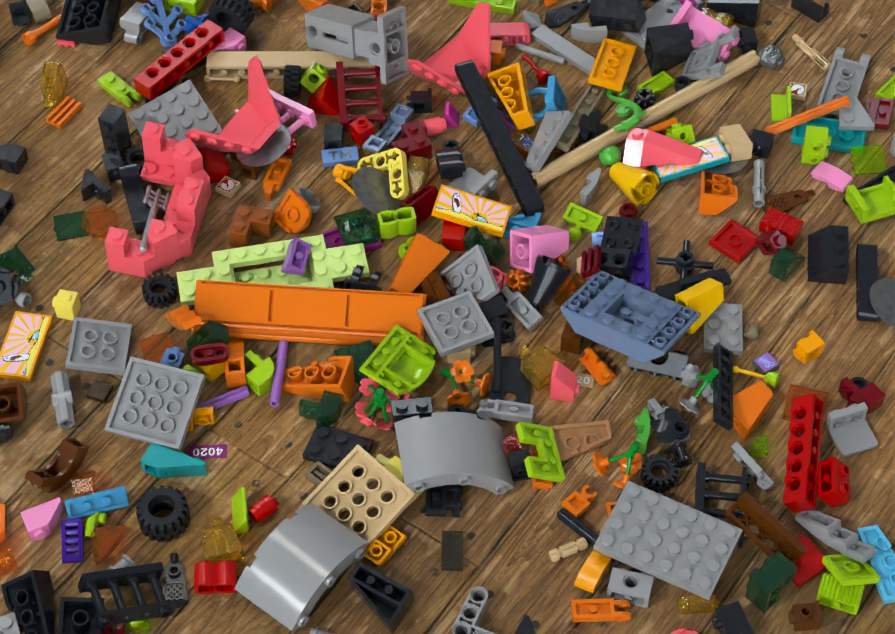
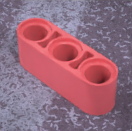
(511, 33)

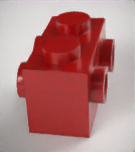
(833, 482)

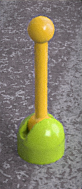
(770, 378)

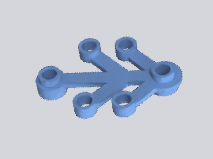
(167, 38)

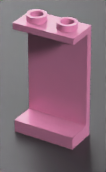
(704, 28)

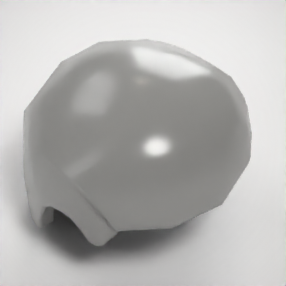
(308, 196)

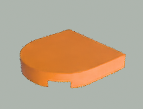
(293, 213)

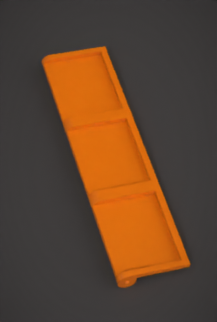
(306, 312)

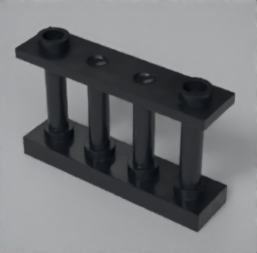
(703, 493)
(132, 577)

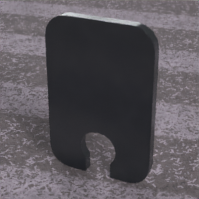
(512, 381)

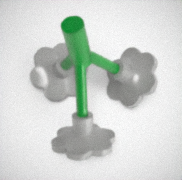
(690, 377)

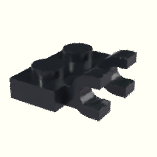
(355, 283)

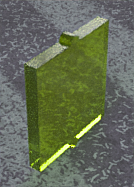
(867, 159)

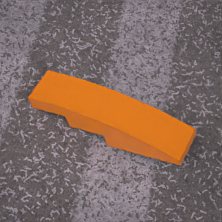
(183, 318)

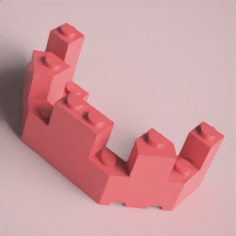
(175, 165)

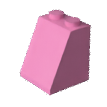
(531, 241)

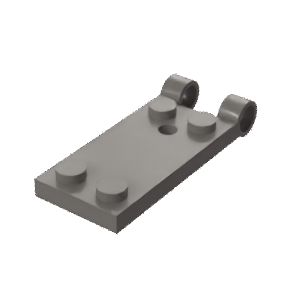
(659, 16)
(840, 85)

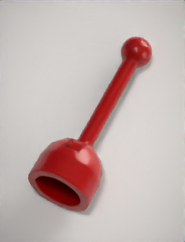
(542, 75)

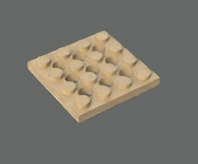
(359, 486)

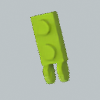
(118, 89)

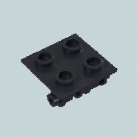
(622, 233)

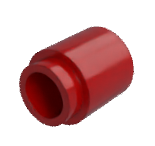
(263, 508)

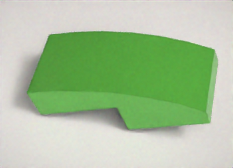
(643, 430)

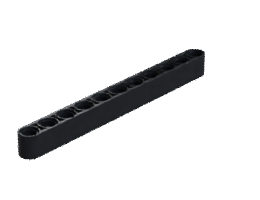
(499, 138)

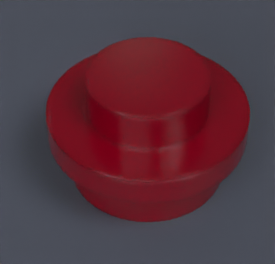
(628, 211)

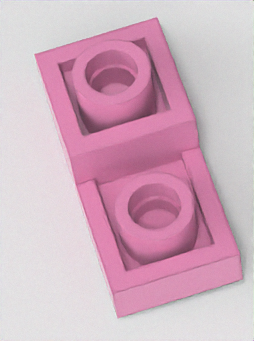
(833, 176)

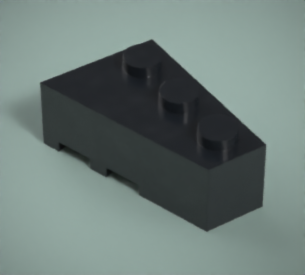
(744, 11)
(382, 595)

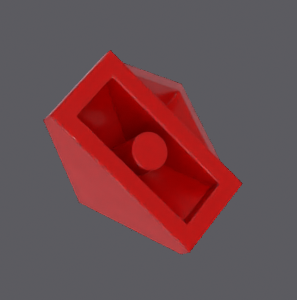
(325, 99)

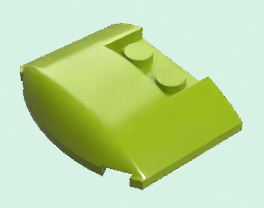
(400, 362)

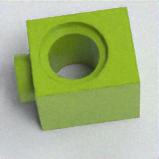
(310, 82)

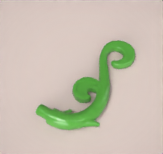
(624, 108)

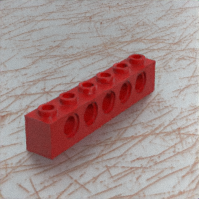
(179, 59)
(803, 453)

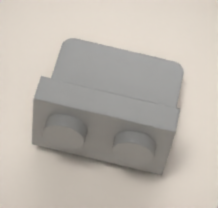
(476, 183)
(850, 430)

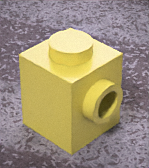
(66, 304)

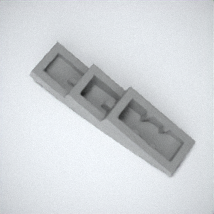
(831, 533)

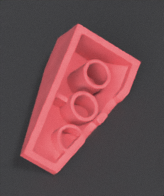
(651, 148)

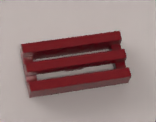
(587, 261)

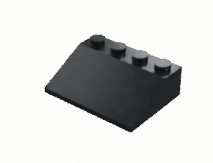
(88, 21)

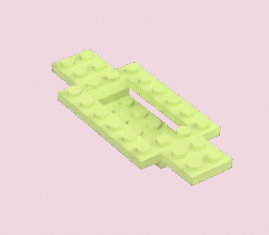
(321, 269)

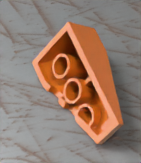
(715, 193)
(331, 375)

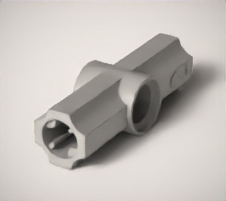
(62, 400)

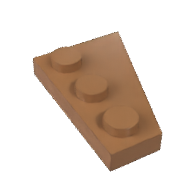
(580, 437)

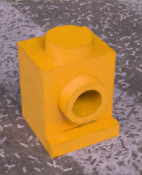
(809, 348)

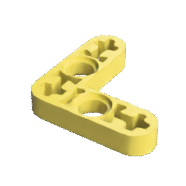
(393, 166)

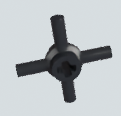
(684, 261)

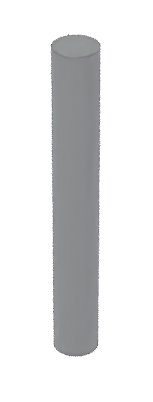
(540, 53)

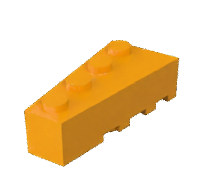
(513, 92)

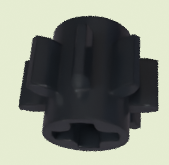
(644, 98)

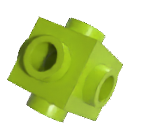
(681, 132)

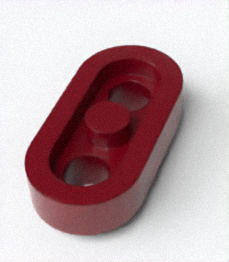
(210, 354)

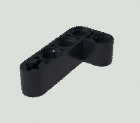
(134, 196)

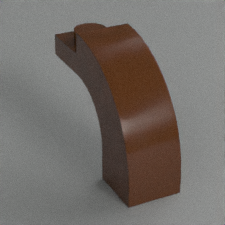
(60, 469)

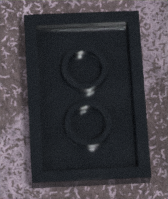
(333, 445)

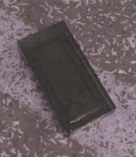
(451, 551)

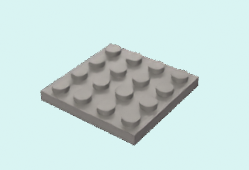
(179, 112)
(155, 403)

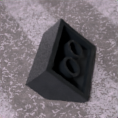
(617, 14)
(828, 255)

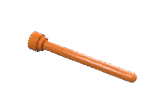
(31, 36)

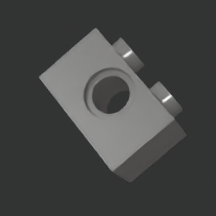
(636, 595)

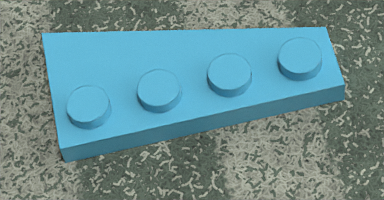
(882, 562)

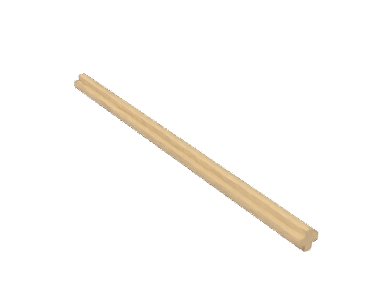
(654, 113)

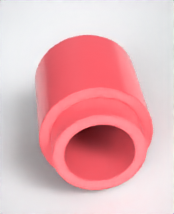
(434, 126)

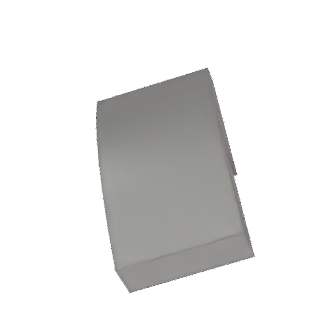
(584, 33)
(592, 184)

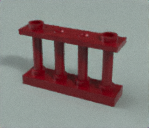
(343, 88)

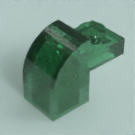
(491, 247)
(325, 412)

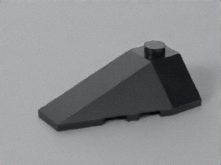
(32, 601)

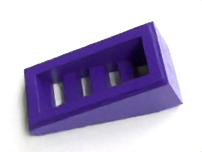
(72, 527)

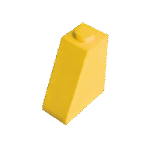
(701, 298)

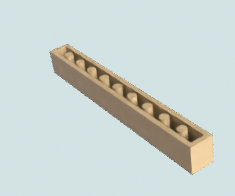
(236, 63)

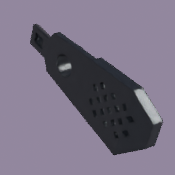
(563, 14)
(174, 581)

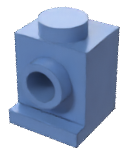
(176, 355)

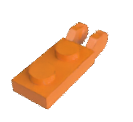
(599, 610)

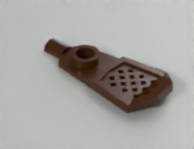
(786, 201)

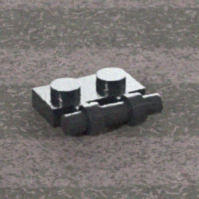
(437, 504)

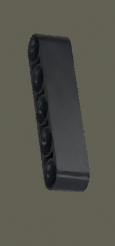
(865, 277)

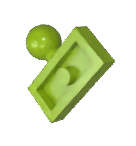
(582, 219)

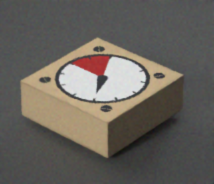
(798, 91)
(228, 186)

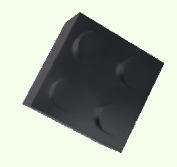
(77, 616)

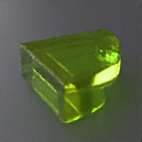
(759, 446)
(142, 625)

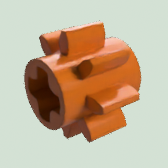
(517, 280)

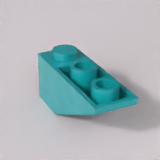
(169, 463)

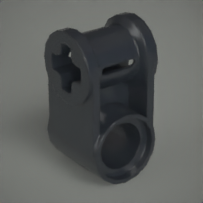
(510, 325)

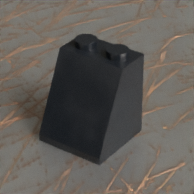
(667, 46)

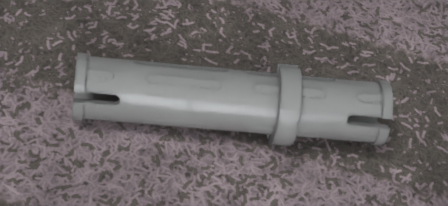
(759, 188)

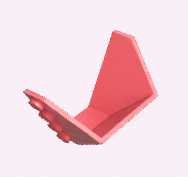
(469, 44)
(251, 124)

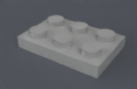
(724, 328)

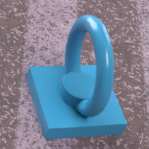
(554, 97)

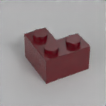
(413, 141)

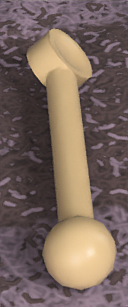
(207, 78)

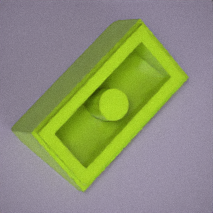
(240, 511)

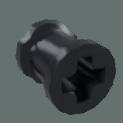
(681, 454)

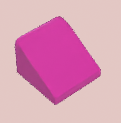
(451, 115)

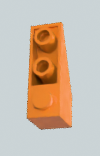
(235, 366)

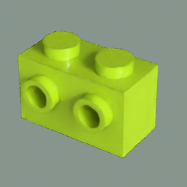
(815, 145)

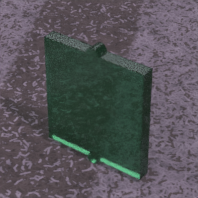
(69, 226)

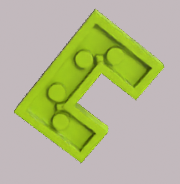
(548, 464)

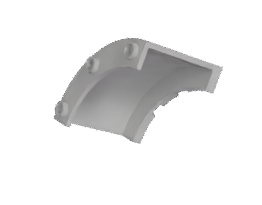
(453, 451)
(299, 565)

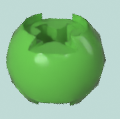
(610, 155)

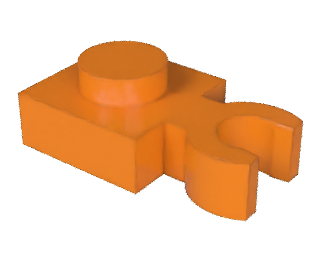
(578, 502)

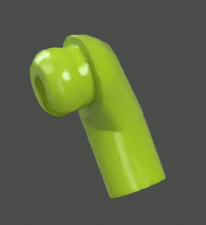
(93, 521)

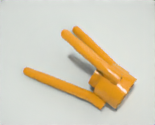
(342, 173)

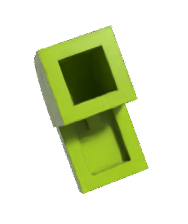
(261, 374)

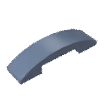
(390, 131)

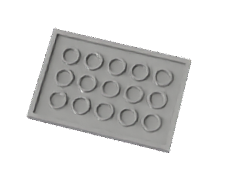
(668, 540)

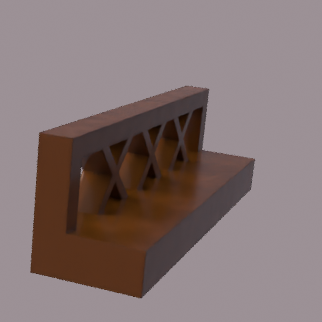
(768, 528)

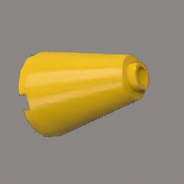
(634, 182)

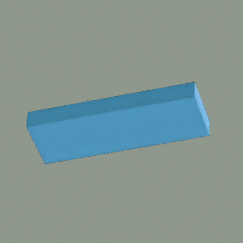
(97, 502)

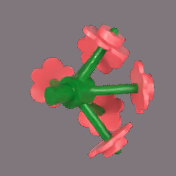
(380, 399)

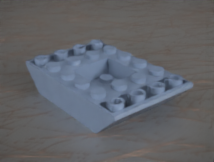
(627, 317)

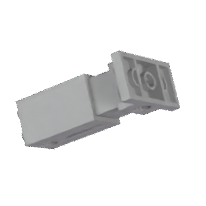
(358, 34)

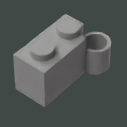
(133, 23)

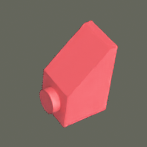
(563, 383)

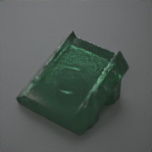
(357, 227)

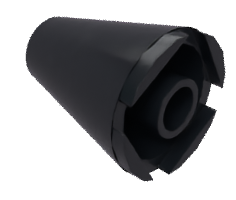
(546, 280)

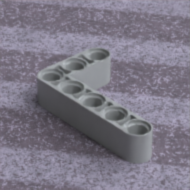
(473, 608)

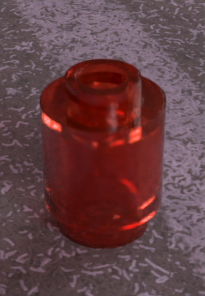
(512, 443)

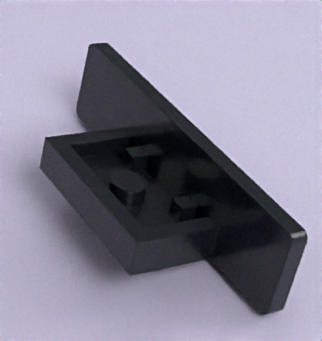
(671, 289)

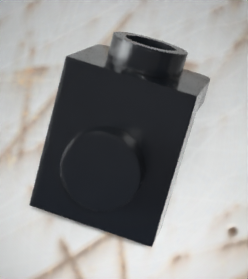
(19, 13)

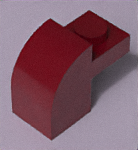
(869, 394)

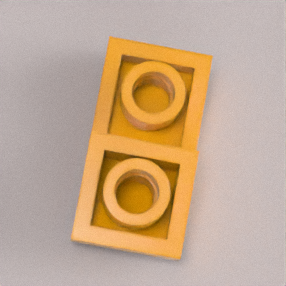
(202, 416)
(385, 546)
(592, 571)

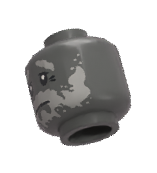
(771, 57)

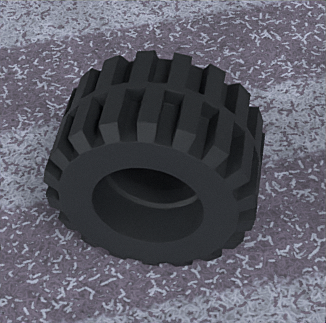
(232, 14)
(162, 499)

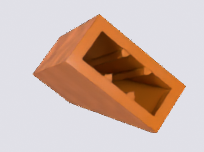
(750, 407)

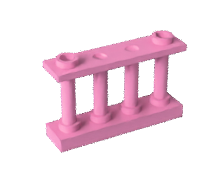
(292, 110)

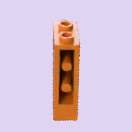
(417, 263)

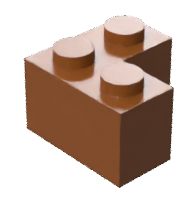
(250, 222)

